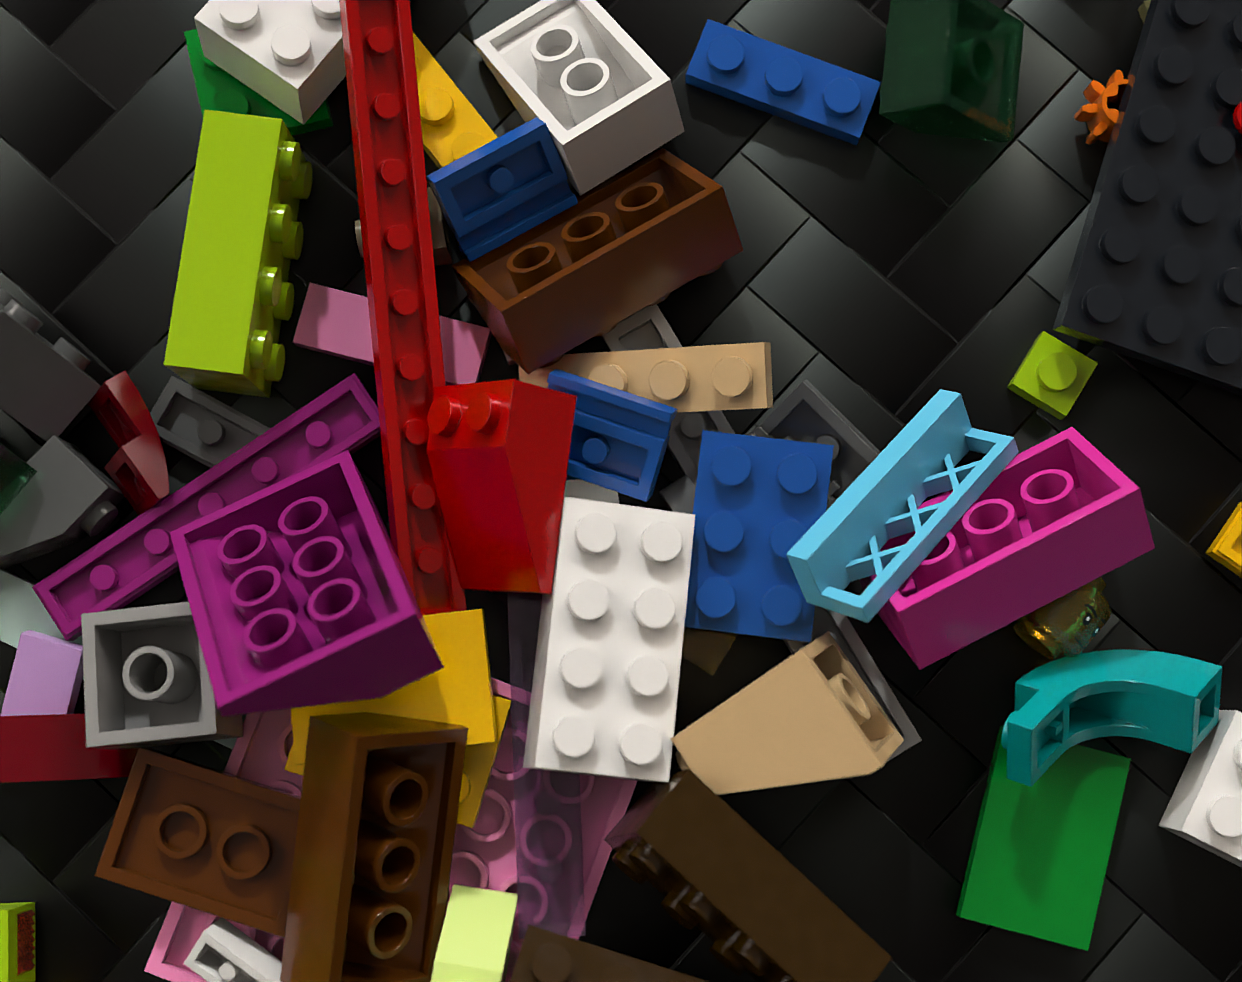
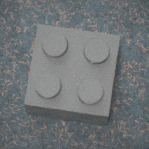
(148, 680)

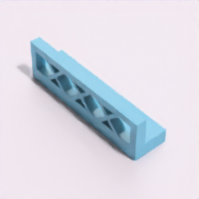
(885, 505)

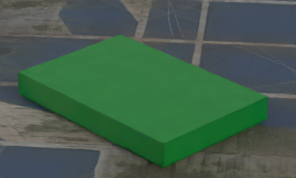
(1045, 846)

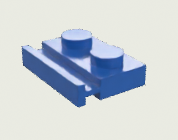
(502, 189)
(615, 435)

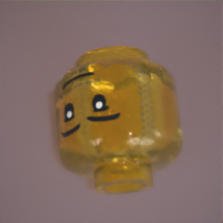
(1066, 623)

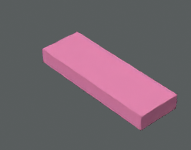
(340, 326)

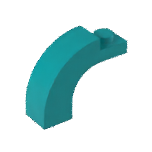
(1107, 695)

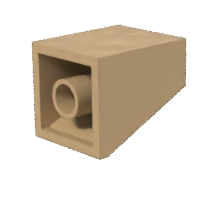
(791, 727)

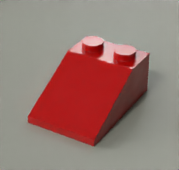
(501, 479)

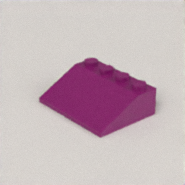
(302, 596)

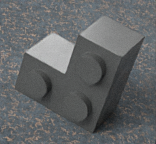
(39, 381)

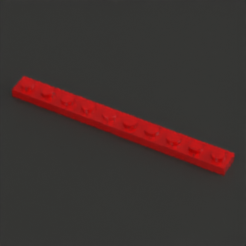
(399, 285)

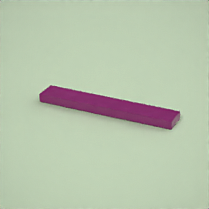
(143, 550)

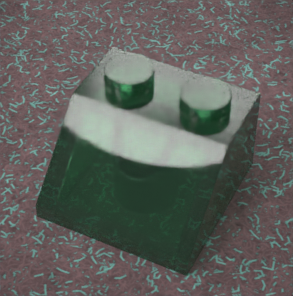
(952, 68)

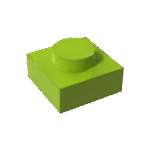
(1052, 375)

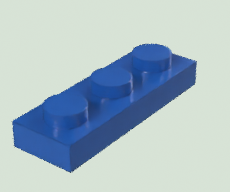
(782, 82)

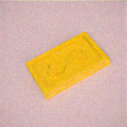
(451, 695)

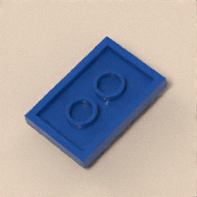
(749, 511)

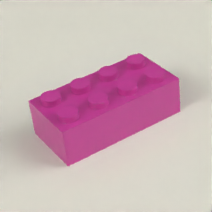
(1028, 539)

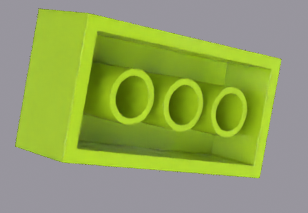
(238, 255)

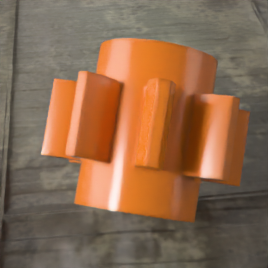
(1097, 115)

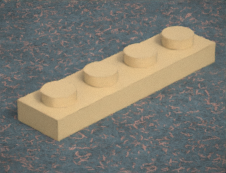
(678, 376)

